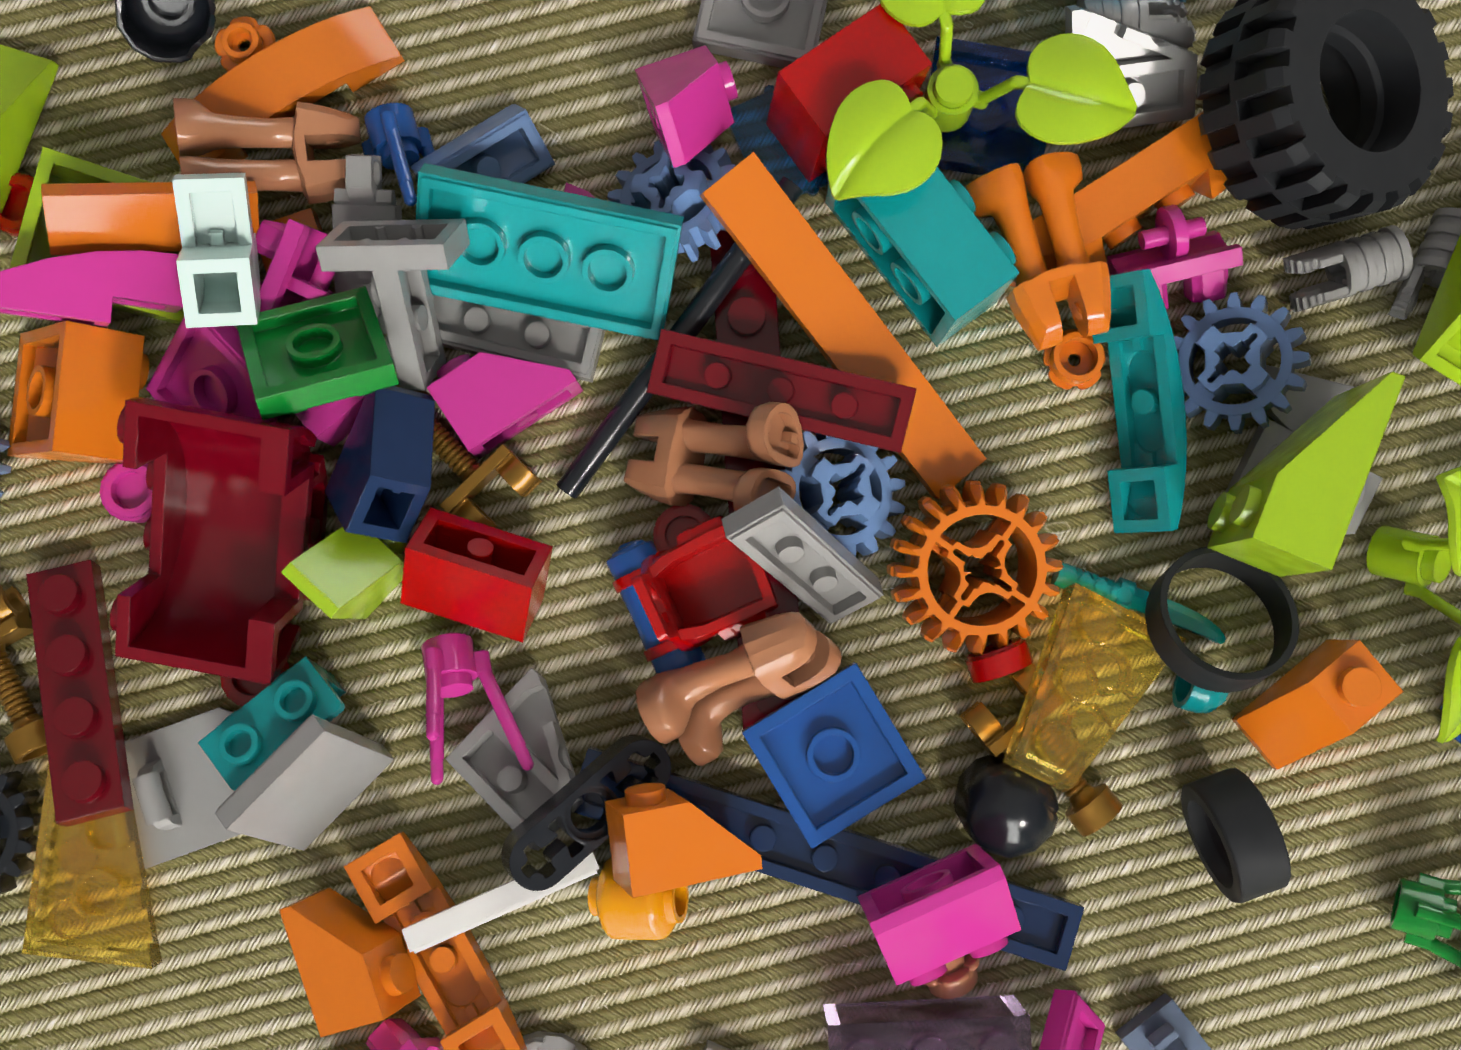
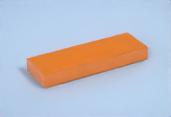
(117, 216)

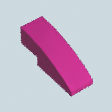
(88, 283)

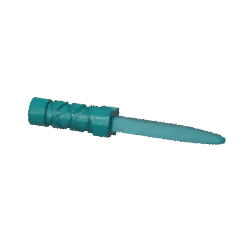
(1129, 596)

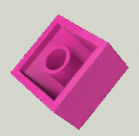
(941, 915)

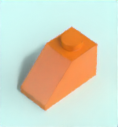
(1317, 702)
(669, 842)
(347, 962)

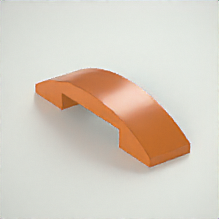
(299, 69)
(452, 974)

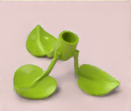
(893, 146)
(1418, 562)

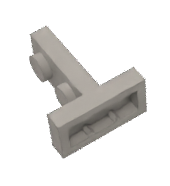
(399, 259)

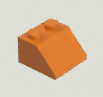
(73, 390)

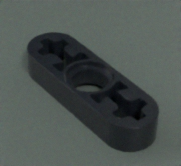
(535, 828)

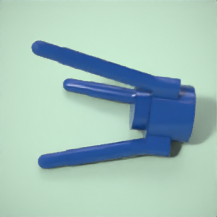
(398, 142)

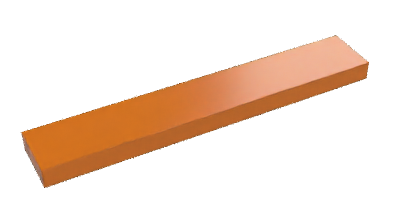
(837, 314)

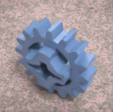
(676, 191)
(1256, 345)
(863, 490)

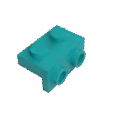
(270, 718)

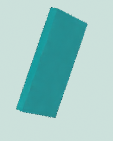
(554, 252)

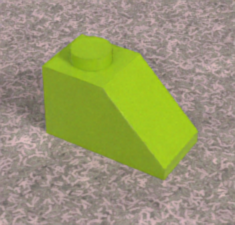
(348, 573)

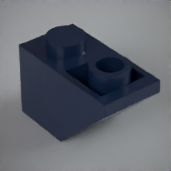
(385, 465)

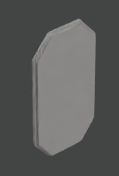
(177, 789)

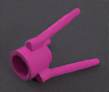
(449, 673)

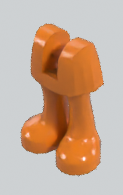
(1037, 290)

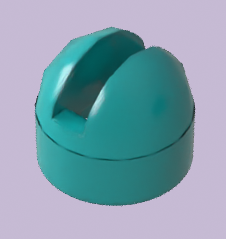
(1194, 698)

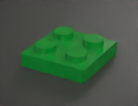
(316, 353)

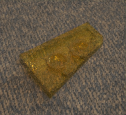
(1083, 686)
(90, 892)

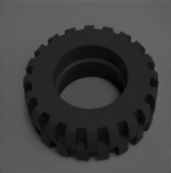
(1271, 119)

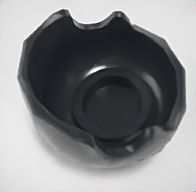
(166, 28)
(1005, 807)

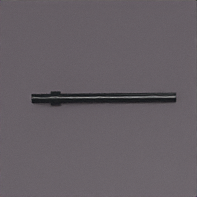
(636, 396)

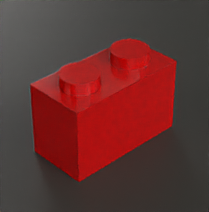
(475, 574)

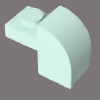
(218, 250)

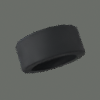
(1236, 835)

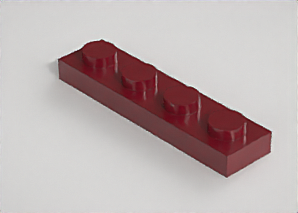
(742, 378)
(79, 694)

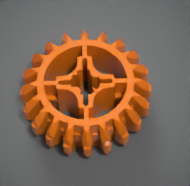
(992, 544)

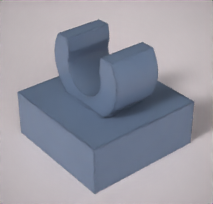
(1161, 1028)

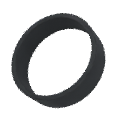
(1187, 665)

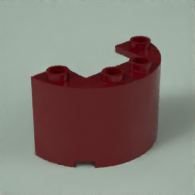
(225, 519)

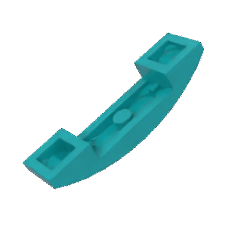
(1148, 408)

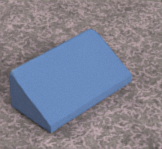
(499, 147)

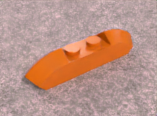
(1149, 180)

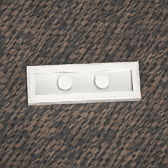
(485, 908)

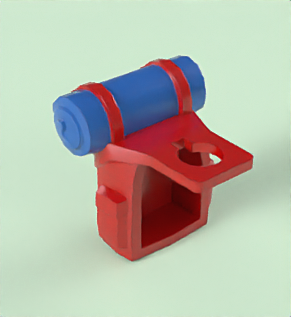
(689, 592)

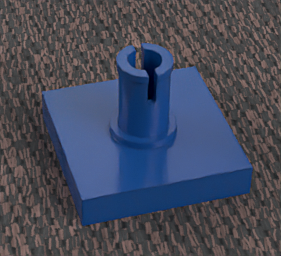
(833, 755)

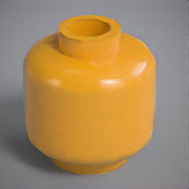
(638, 917)

